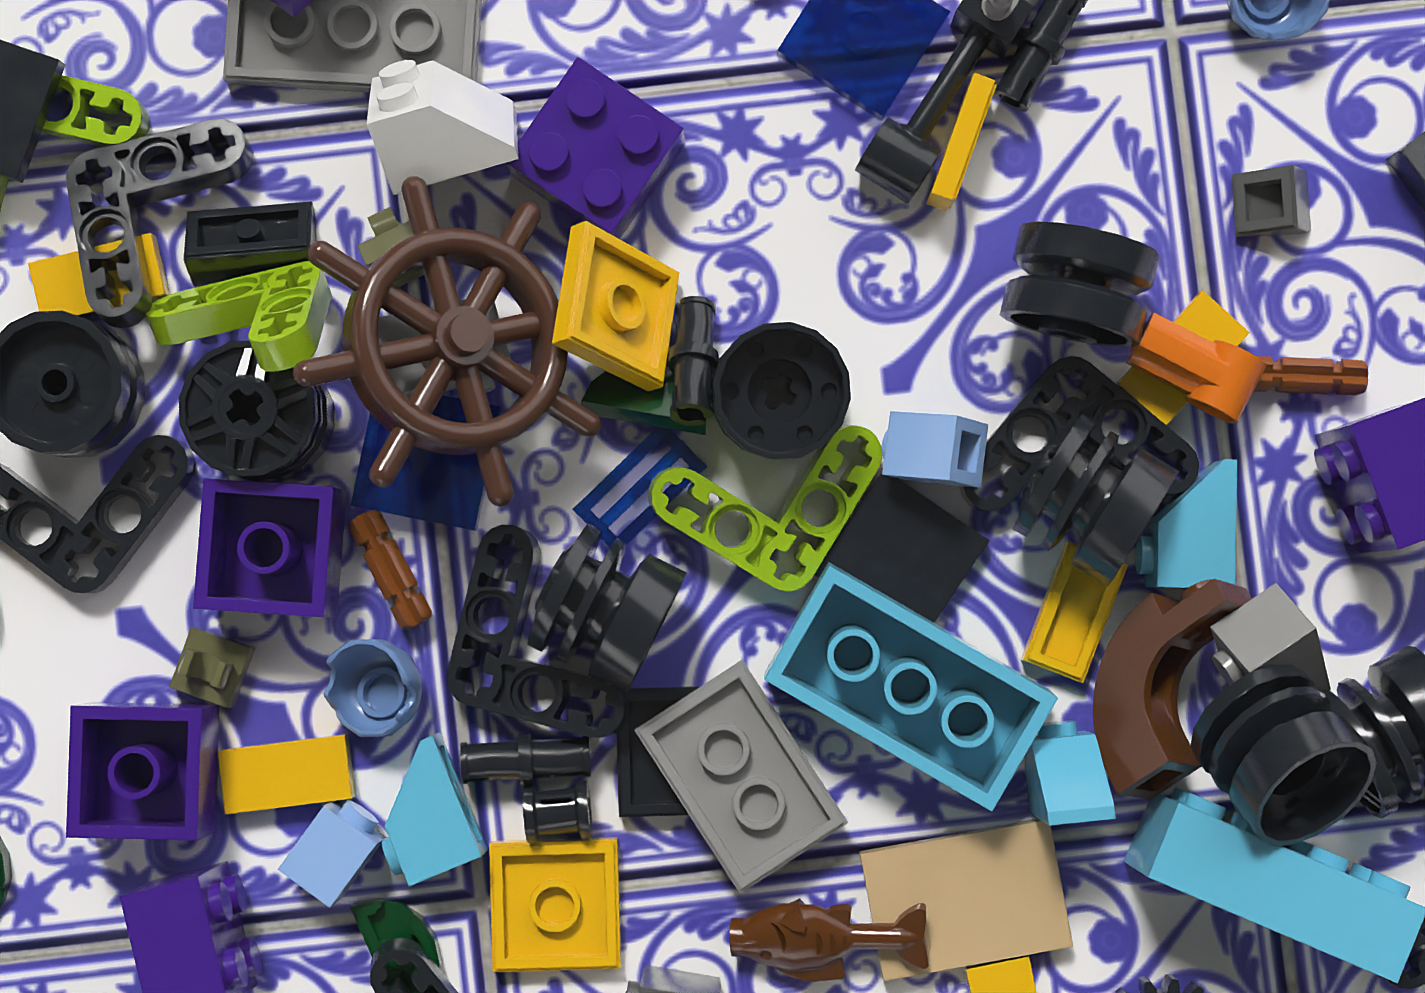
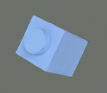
(934, 448)
(333, 851)

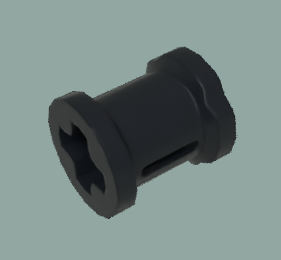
(557, 811)

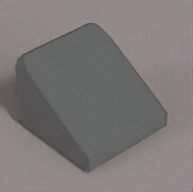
(1271, 202)

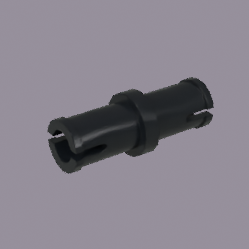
(1037, 51)
(693, 361)
(525, 759)

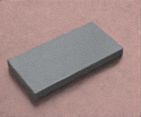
(346, 41)

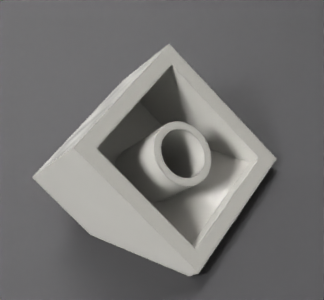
(437, 123)

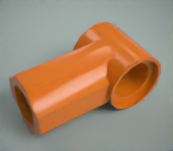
(1211, 374)

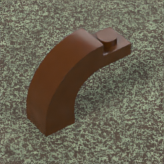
(1140, 683)

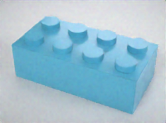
(910, 686)
(1287, 890)

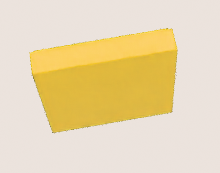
(616, 307)
(555, 904)

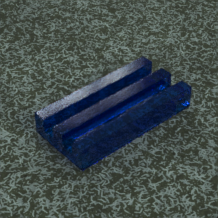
(622, 470)

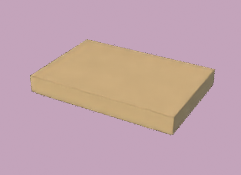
(983, 892)

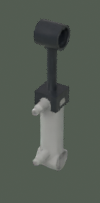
(901, 153)

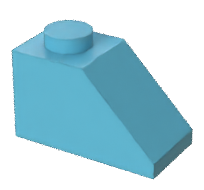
(1193, 533)
(1067, 776)
(431, 818)

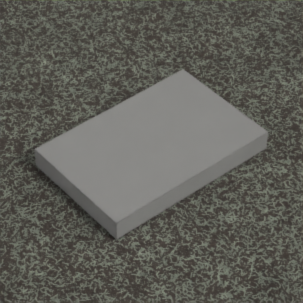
(741, 776)

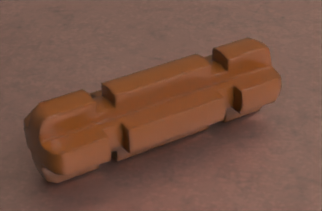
(1314, 376)
(390, 569)

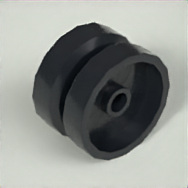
(1079, 284)
(101, 392)

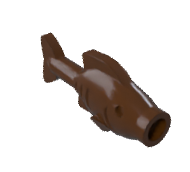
(812, 939)

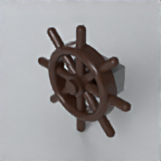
(420, 351)

